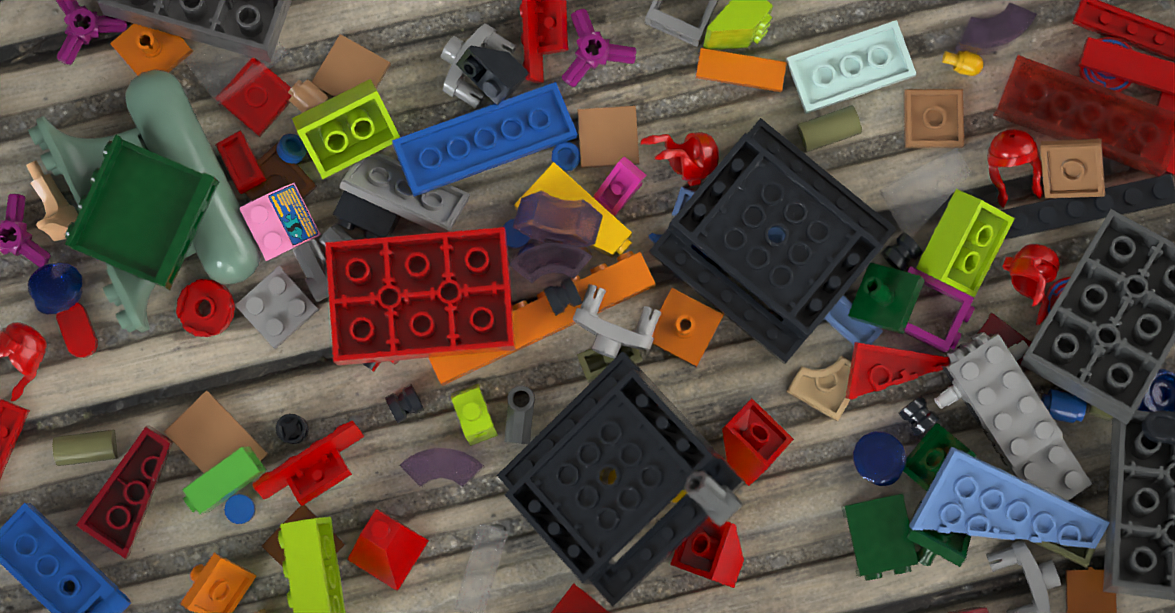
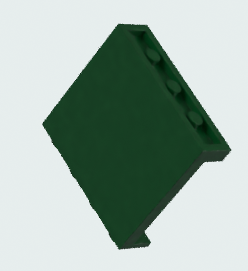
(141, 212)

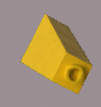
(612, 234)

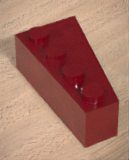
(125, 497)

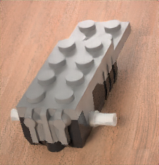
(1012, 414)

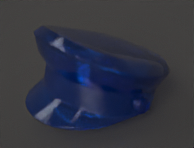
(55, 287)
(1160, 393)
(879, 458)

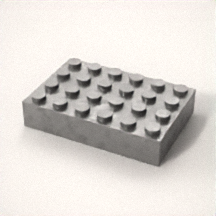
(233, 25)

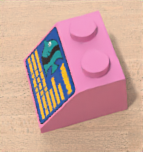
(279, 221)

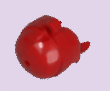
(1012, 149)
(691, 159)
(1030, 271)
(25, 350)

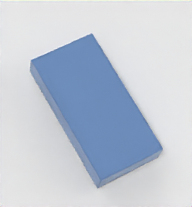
(850, 329)

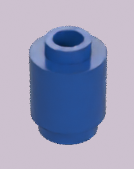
(1064, 406)

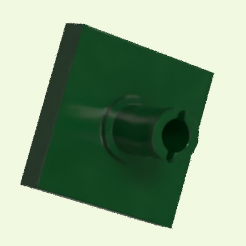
(886, 297)
(930, 454)
(950, 546)

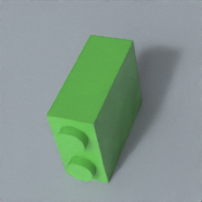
(223, 480)

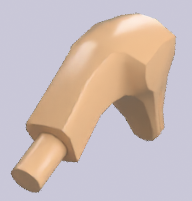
(58, 211)

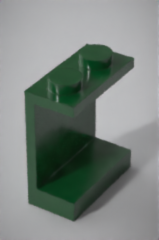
(880, 536)

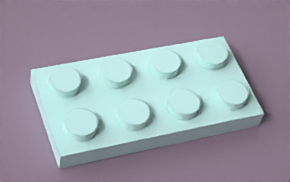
(851, 66)

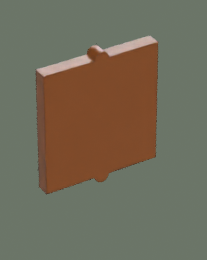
(1086, 592)

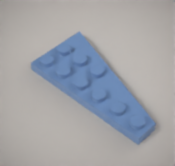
(995, 504)

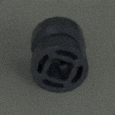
(902, 252)
(561, 296)
(404, 403)
(918, 415)
(287, 427)

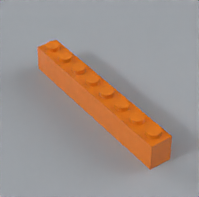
(537, 320)

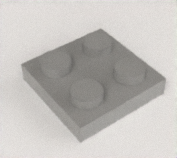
(277, 307)

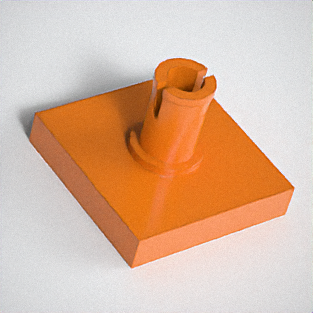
(150, 49)
(685, 327)
(217, 586)

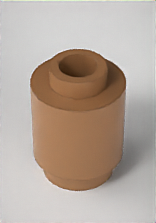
(306, 95)

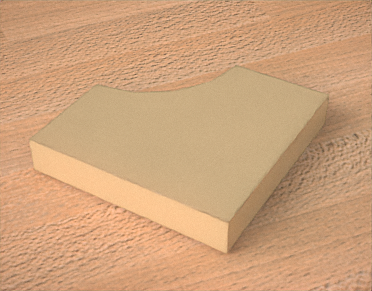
(823, 388)

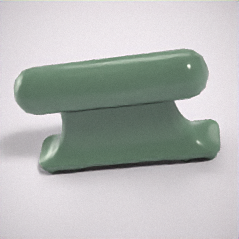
(172, 130)

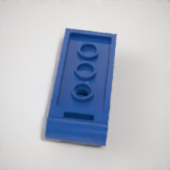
(47, 562)

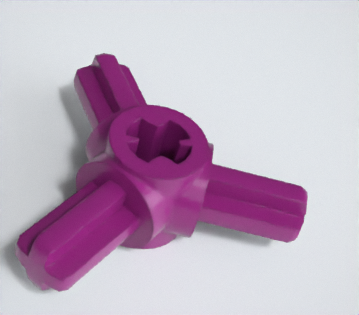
(77, 35)
(606, 52)
(23, 243)

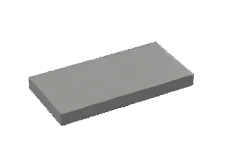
(384, 184)

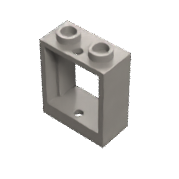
(678, 27)

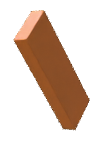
(741, 70)

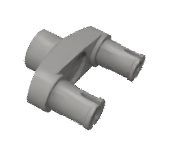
(454, 83)
(608, 335)
(1039, 577)

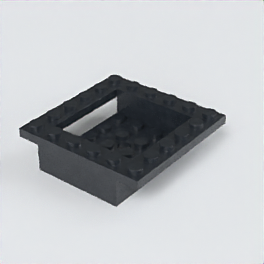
(728, 218)
(653, 448)

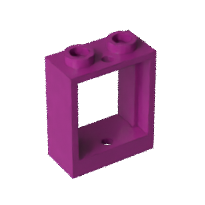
(963, 315)

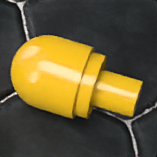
(964, 62)

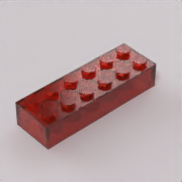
(1079, 110)

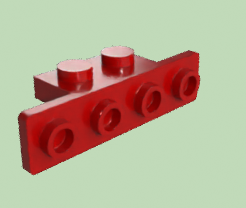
(542, 33)
(312, 469)

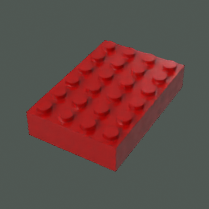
(420, 296)

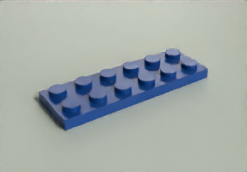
(484, 139)

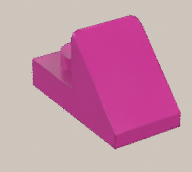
(619, 186)

